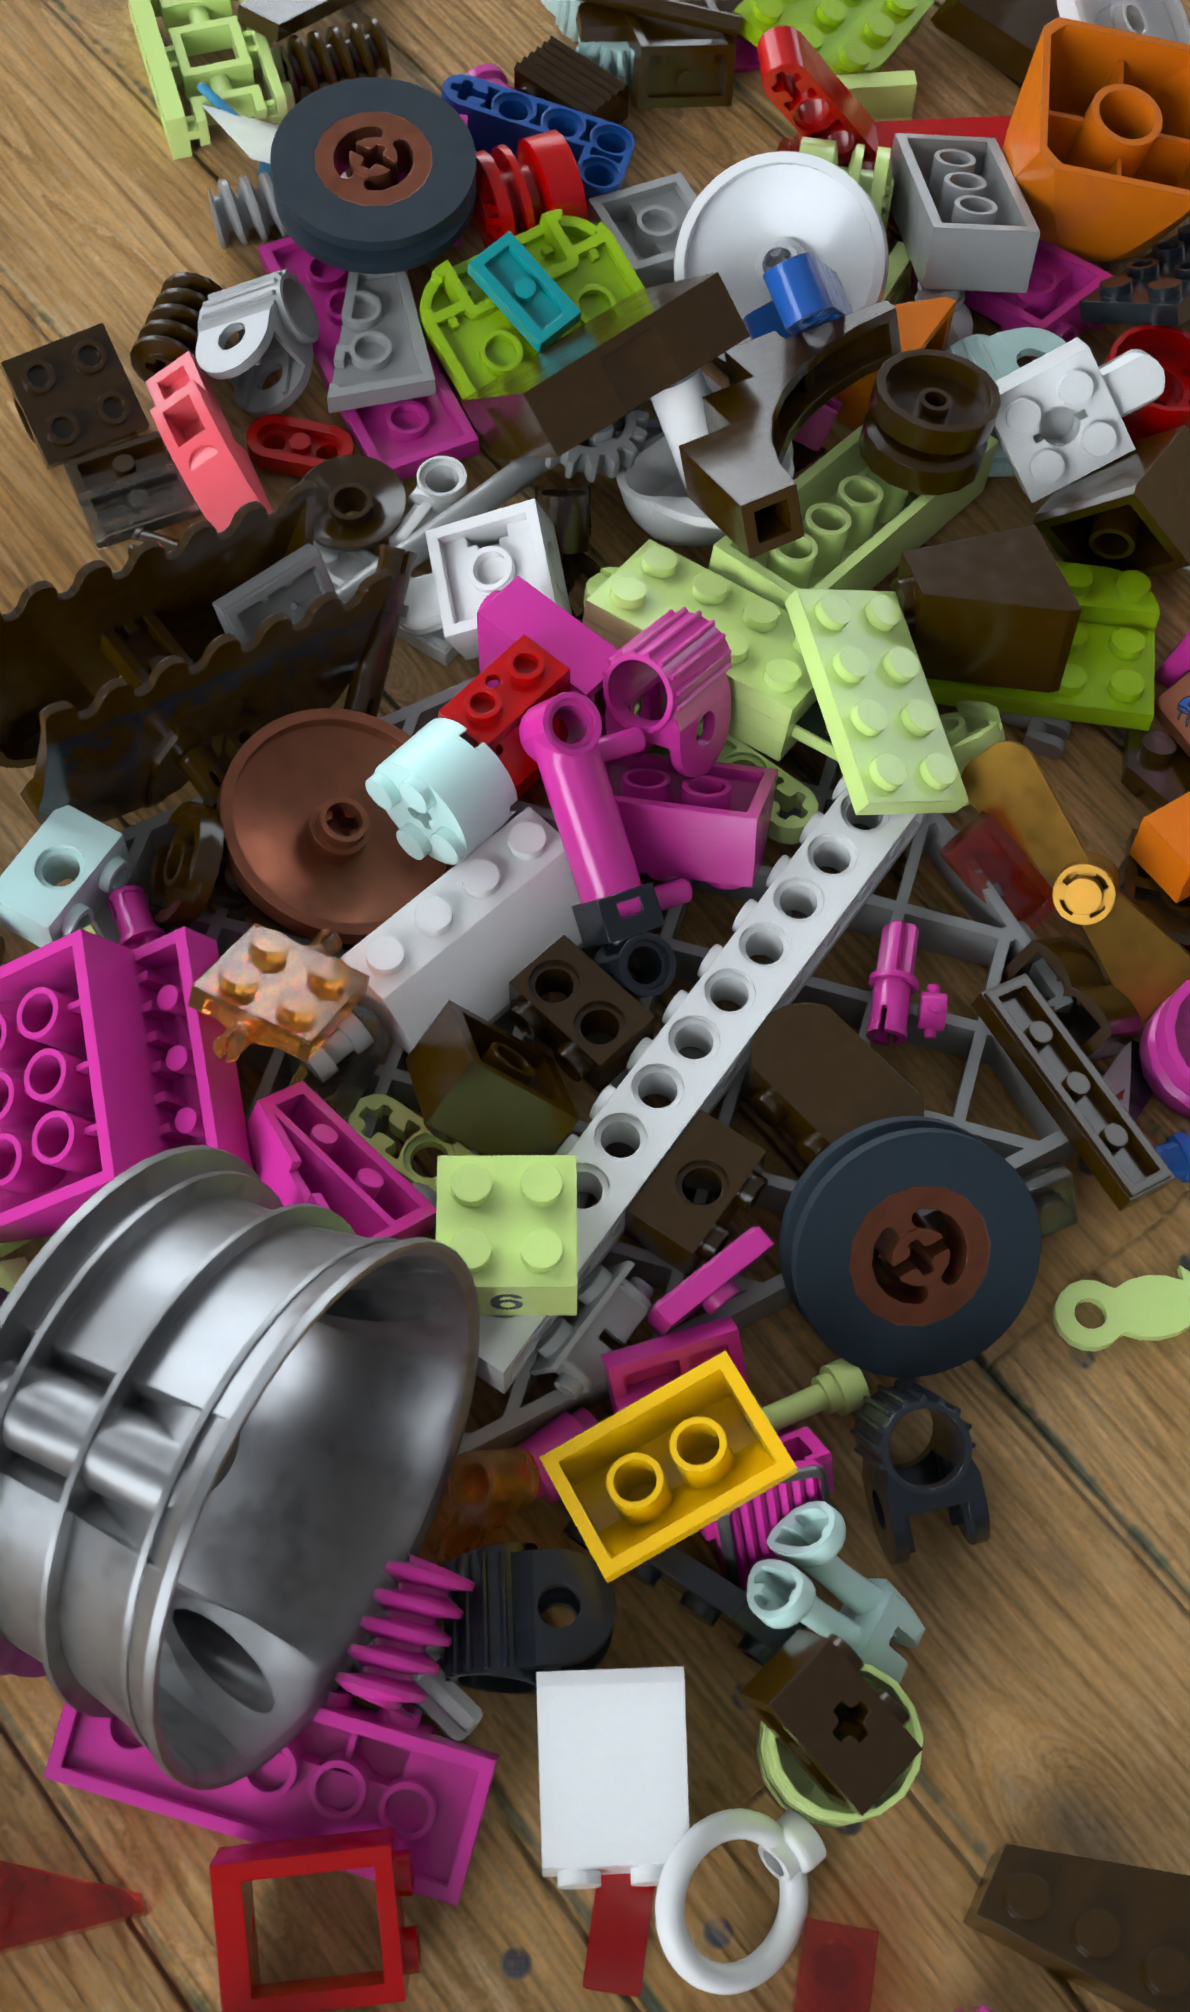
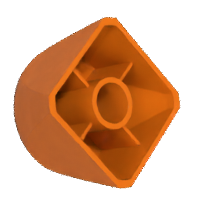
(1103, 139)

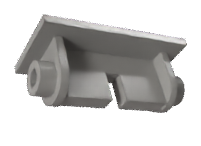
(573, 1345)

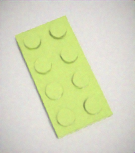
(876, 702)

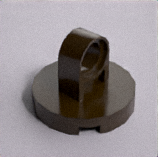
(191, 868)

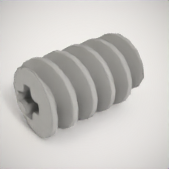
(245, 210)

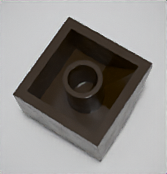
(488, 1087)

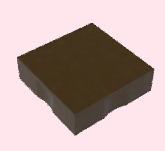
(605, 368)

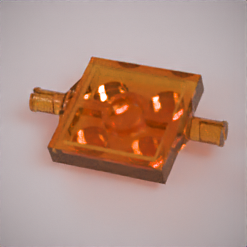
(278, 993)

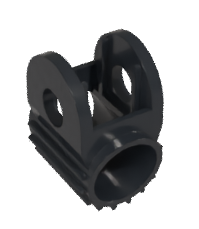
(934, 1480)
(501, 1631)

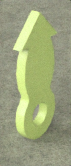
(1139, 1309)

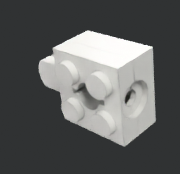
(1066, 413)
(476, 559)

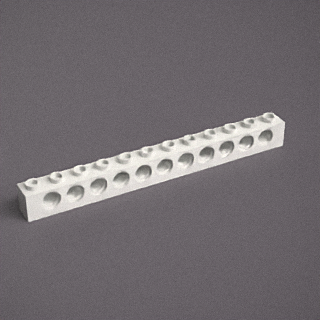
(725, 1037)

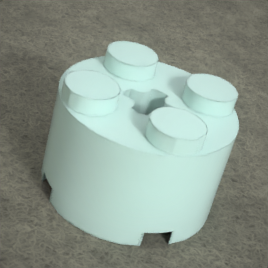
(443, 793)

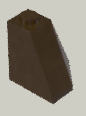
(998, 30)

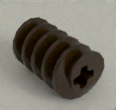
(336, 57)
(172, 323)

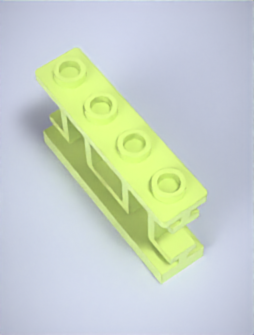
(199, 29)

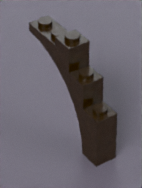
(771, 394)

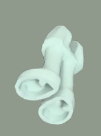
(871, 1607)

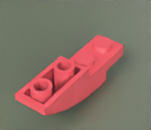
(202, 442)

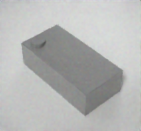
(961, 214)

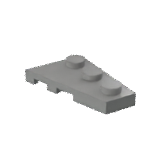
(379, 345)

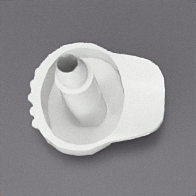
(656, 484)

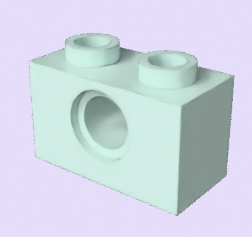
(62, 849)

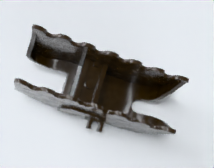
(184, 682)

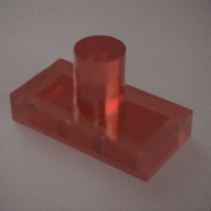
(988, 847)

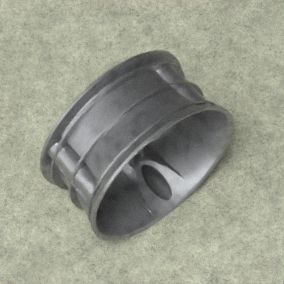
(218, 1452)

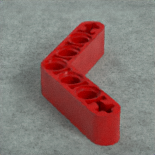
(825, 109)

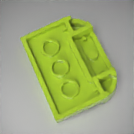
(845, 33)
(473, 334)
(1109, 662)

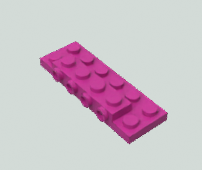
(337, 1776)

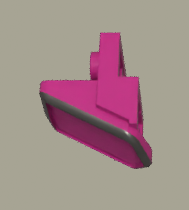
(742, 1534)

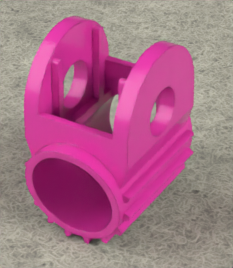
(681, 677)

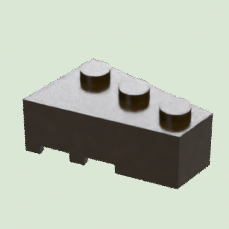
(1093, 1923)

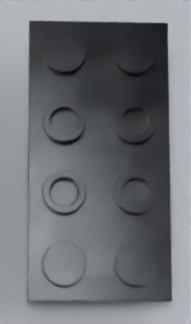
(1148, 290)

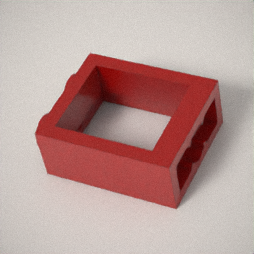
(494, 714)
(236, 1932)

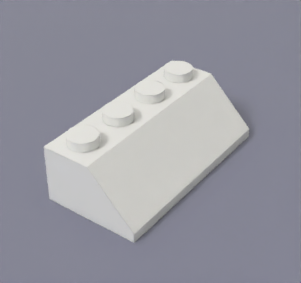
(470, 931)

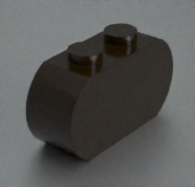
(821, 1078)

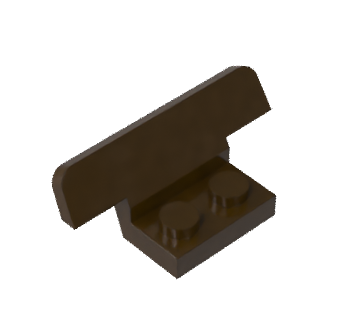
(672, 60)

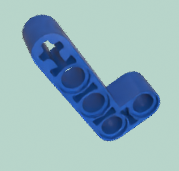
(507, 116)
(802, 295)

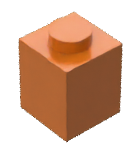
(1164, 847)

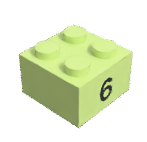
(513, 1229)

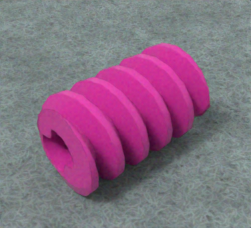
(404, 1634)

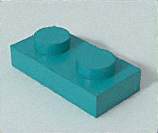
(524, 292)

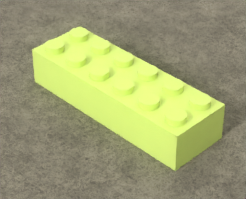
(850, 526)

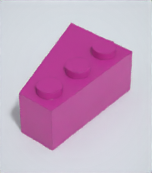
(320, 1160)

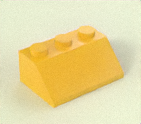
(667, 1466)

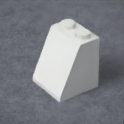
(611, 1772)

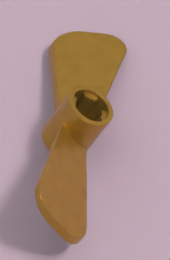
(1129, 944)

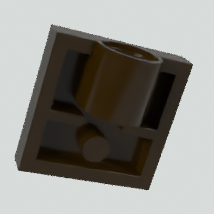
(74, 396)

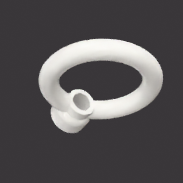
(788, 1851)

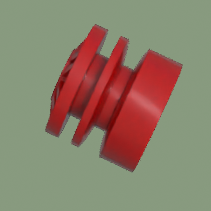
(517, 192)
(1172, 351)

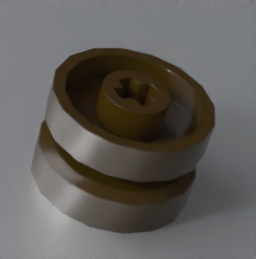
(929, 421)

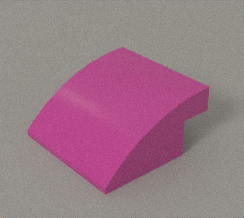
(105, 1071)

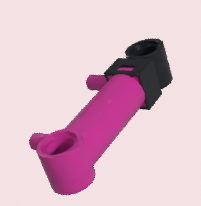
(612, 898)

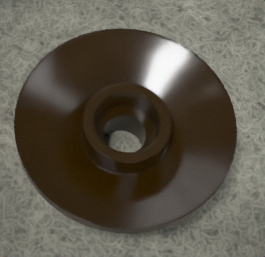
(360, 486)

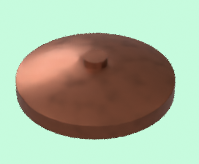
(309, 834)

